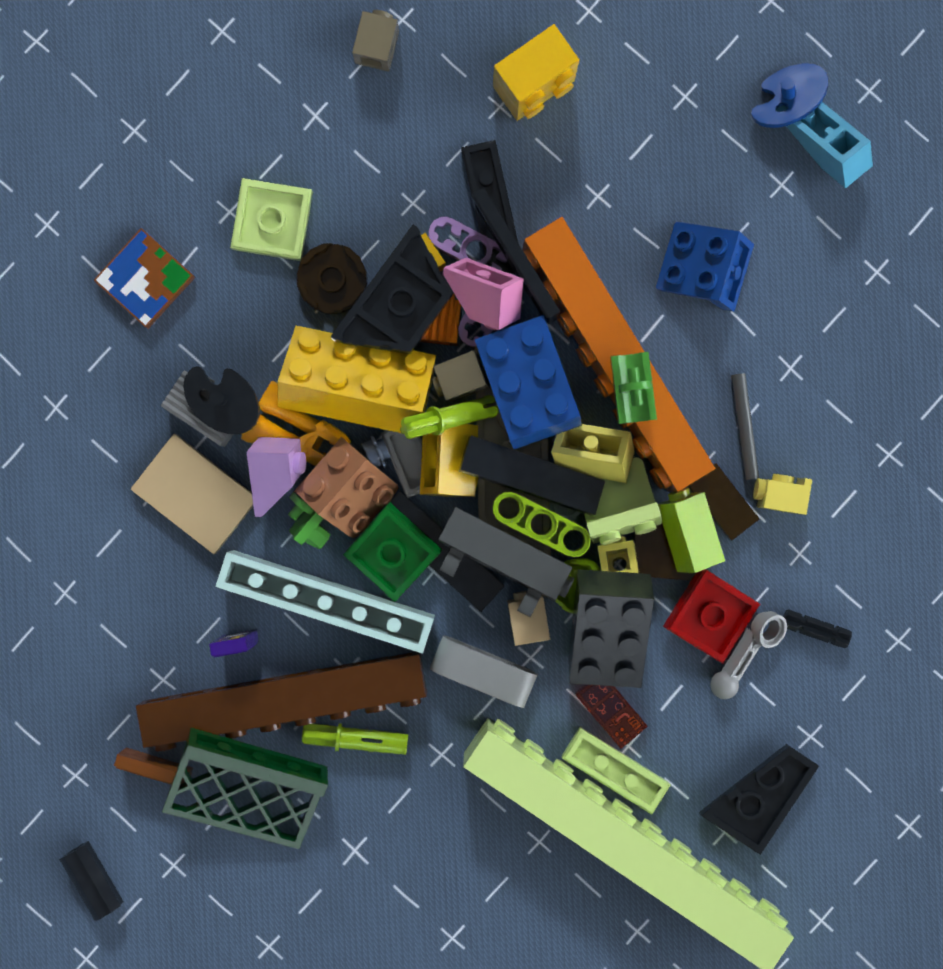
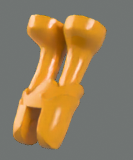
(315, 429)

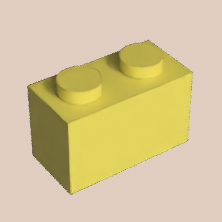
(595, 452)

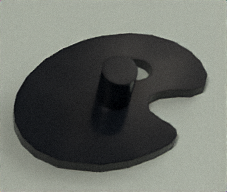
(231, 404)

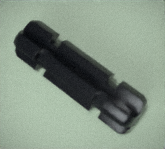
(817, 629)

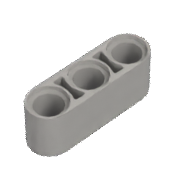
(483, 671)

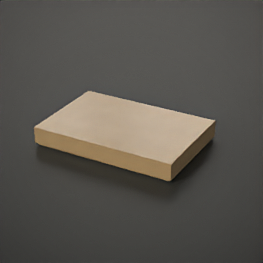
(194, 493)

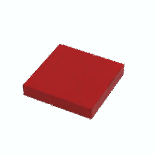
(711, 615)

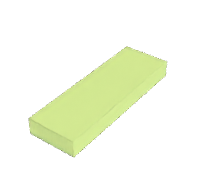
(616, 770)

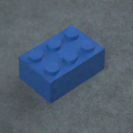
(528, 382)

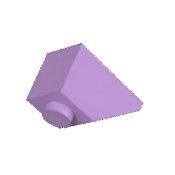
(273, 470)

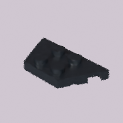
(398, 301)

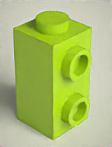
(690, 531)

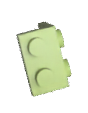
(625, 508)

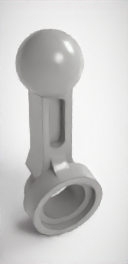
(726, 682)

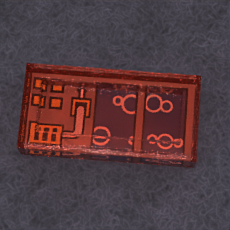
(612, 712)

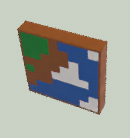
(144, 278)

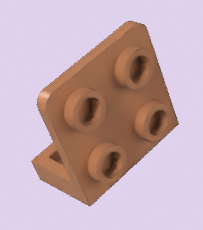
(347, 489)

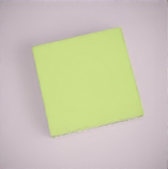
(271, 219)

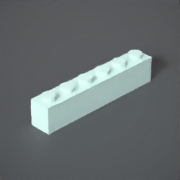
(325, 600)

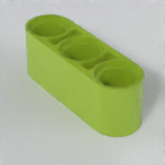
(557, 531)

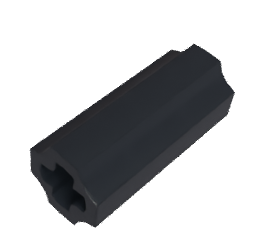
(91, 881)

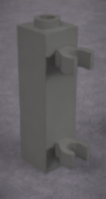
(506, 556)

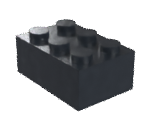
(610, 628)

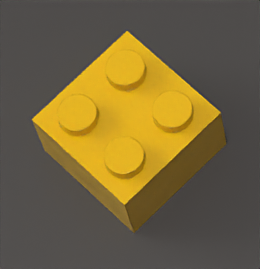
(536, 73)

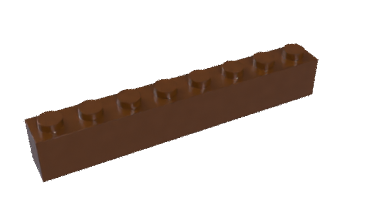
(283, 699)

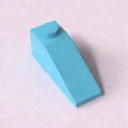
(833, 144)

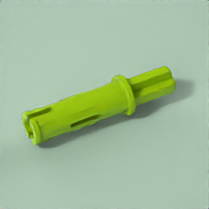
(437, 419)
(352, 738)

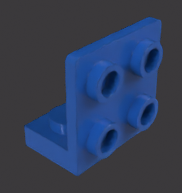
(705, 264)

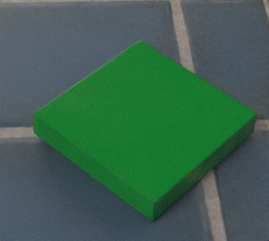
(392, 552)

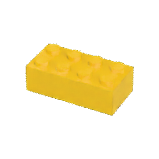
(353, 381)

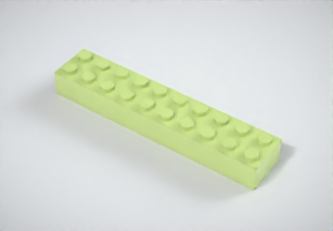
(627, 844)

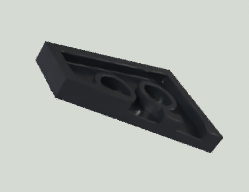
(762, 798)

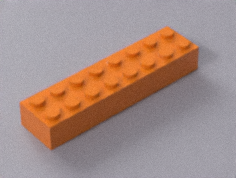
(603, 332)

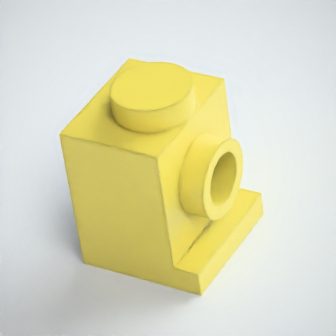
(782, 494)
(618, 550)

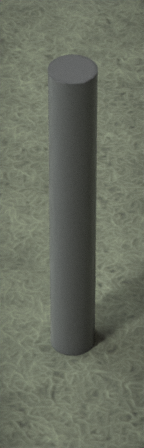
(745, 426)

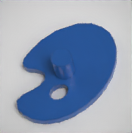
(797, 87)

